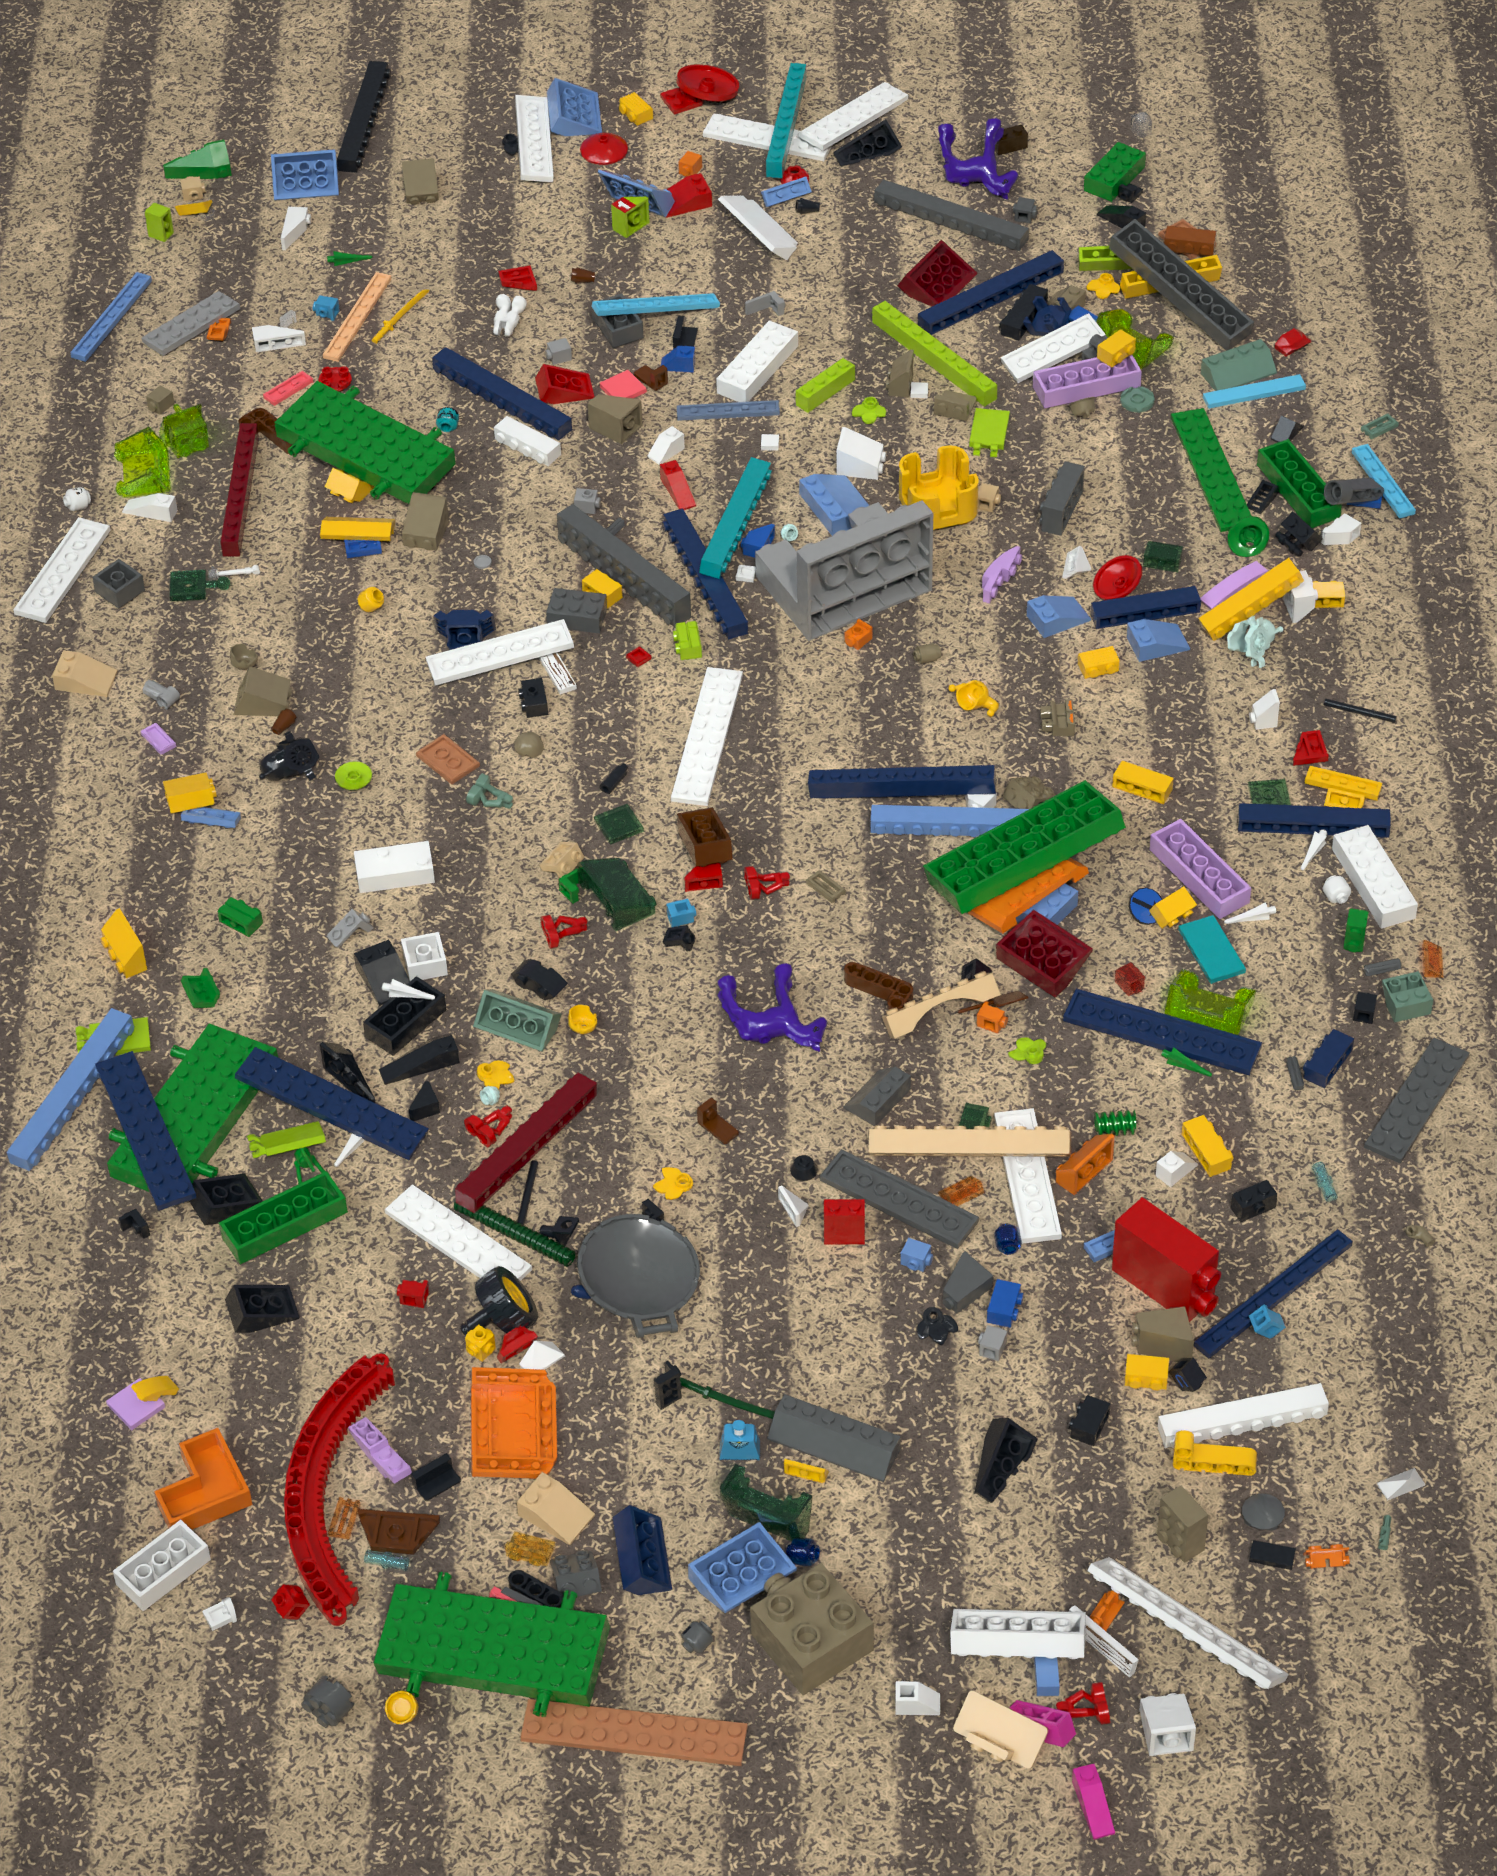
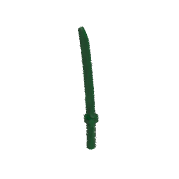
(708, 1392)

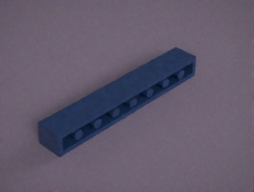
(1311, 819)

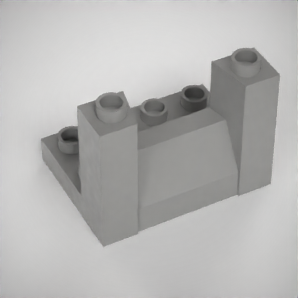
(854, 571)

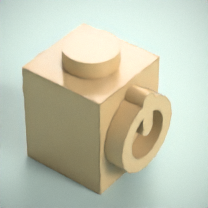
(192, 187)
(988, 497)

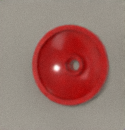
(604, 148)
(1117, 577)

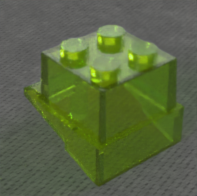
(184, 431)

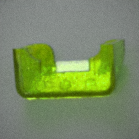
(1146, 348)
(144, 464)
(1205, 1007)

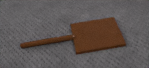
(999, 1001)

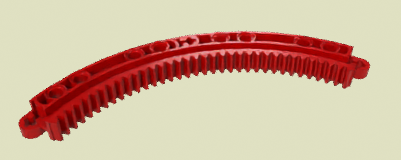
(318, 1444)

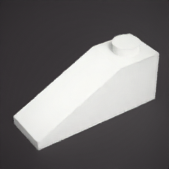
(294, 225)
(275, 337)
(153, 506)

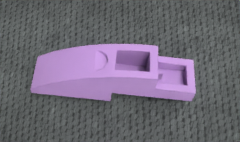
(1000, 571)
(379, 1452)

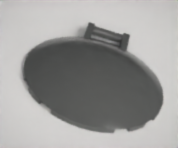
(639, 1270)

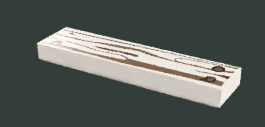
(558, 673)
(1109, 1646)

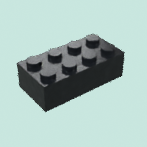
(404, 1018)

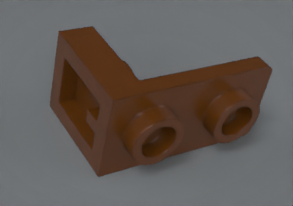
(653, 378)
(713, 1123)

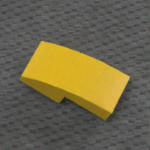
(154, 1387)

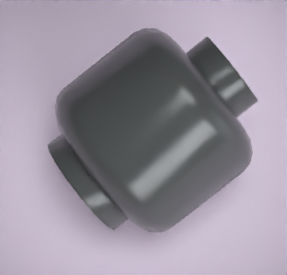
(697, 1637)

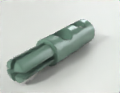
(1385, 1533)

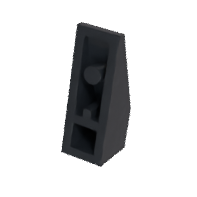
(1122, 215)

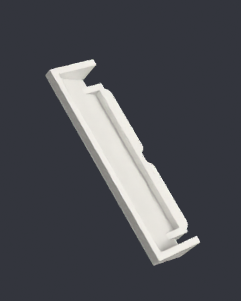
(761, 225)

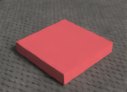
(623, 385)

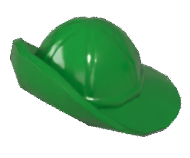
(1248, 530)

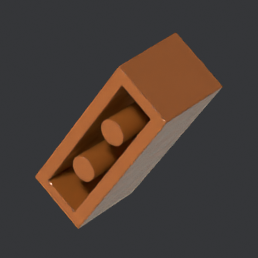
(1190, 240)

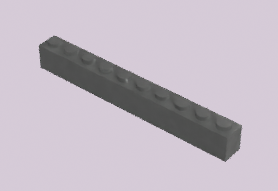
(951, 215)

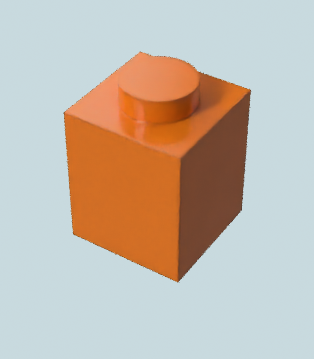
(690, 164)

